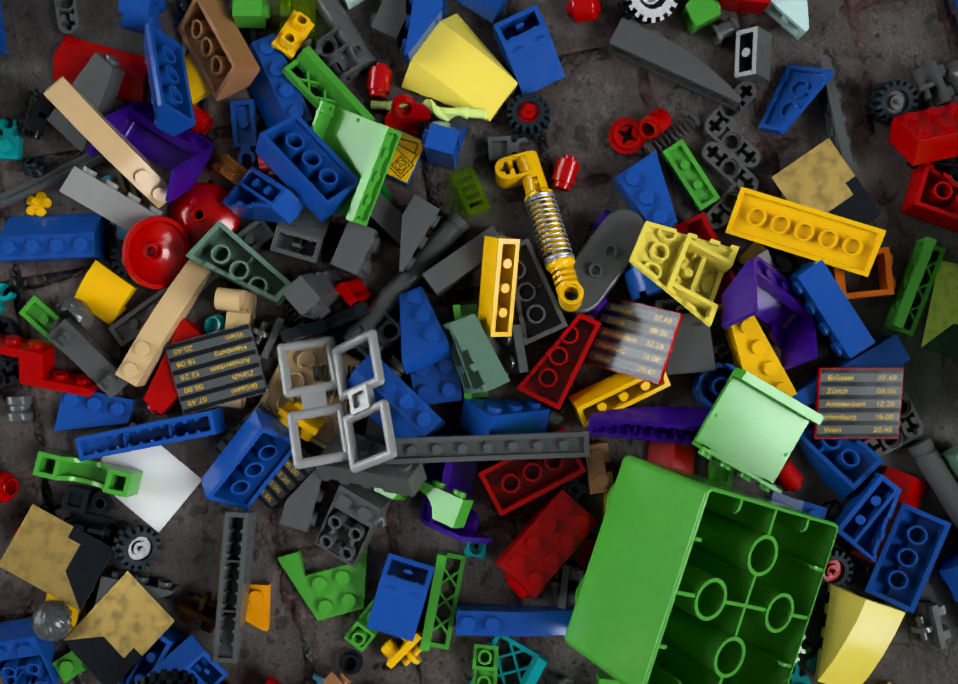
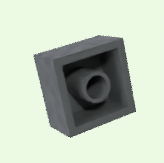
(357, 250)

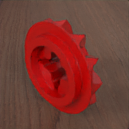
(622, 126)

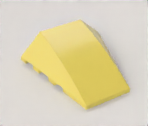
(458, 69)
(683, 266)
(854, 636)

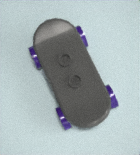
(605, 257)

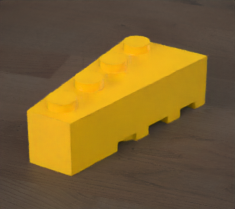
(754, 354)

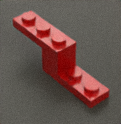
(38, 366)

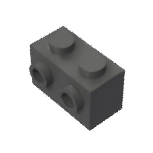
(753, 55)

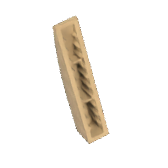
(108, 141)
(161, 325)

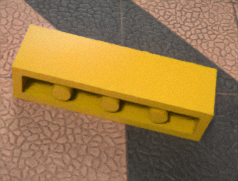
(498, 285)
(613, 393)

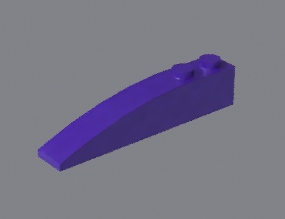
(649, 423)

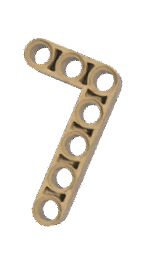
(240, 310)

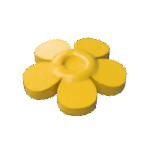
(38, 204)

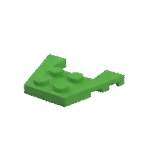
(331, 589)

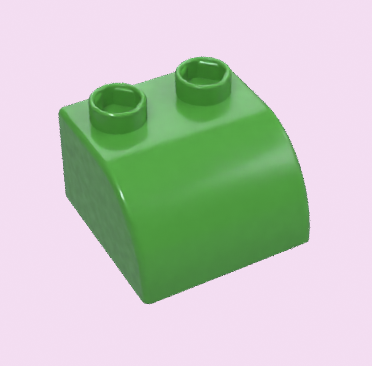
(697, 581)

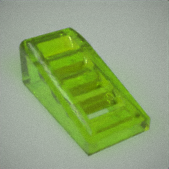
(477, 210)

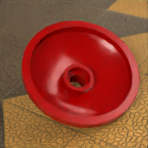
(204, 198)
(168, 249)

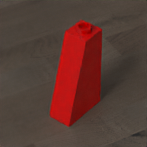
(162, 393)

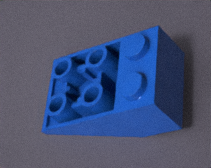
(421, 22)
(528, 50)
(400, 597)
(25, 655)
(196, 659)

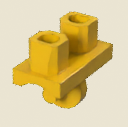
(293, 34)
(309, 427)
(395, 653)

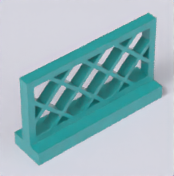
(533, 670)

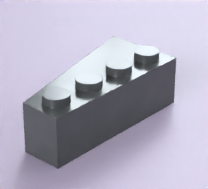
(315, 294)
(534, 297)
(392, 478)

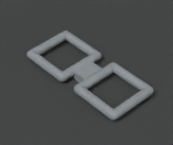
(313, 402)
(363, 402)

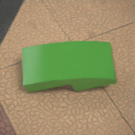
(359, 634)
(485, 664)

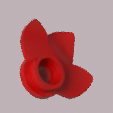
(408, 117)

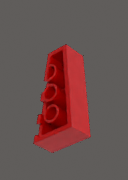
(932, 197)
(557, 369)

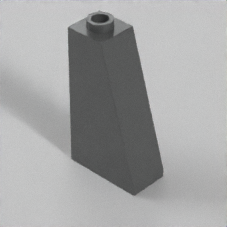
(100, 86)
(458, 264)

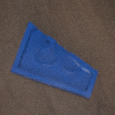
(793, 94)
(93, 411)

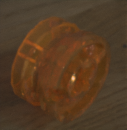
(230, 168)

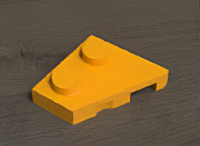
(259, 605)

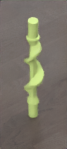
(442, 113)

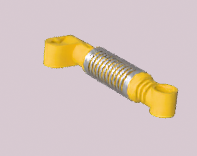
(540, 202)

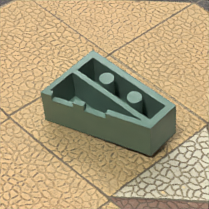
(474, 355)

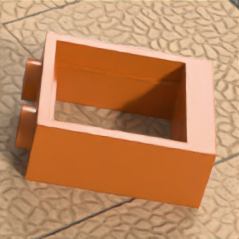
(886, 279)

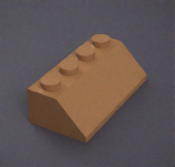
(217, 48)

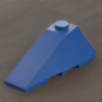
(839, 462)

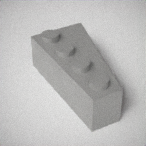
(106, 198)

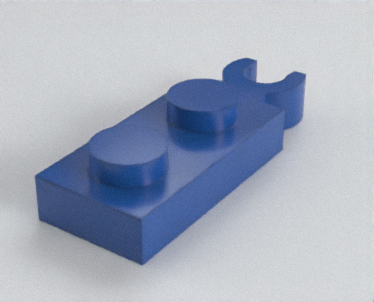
(244, 129)

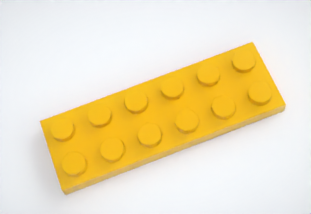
(805, 231)

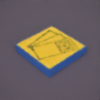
(406, 158)

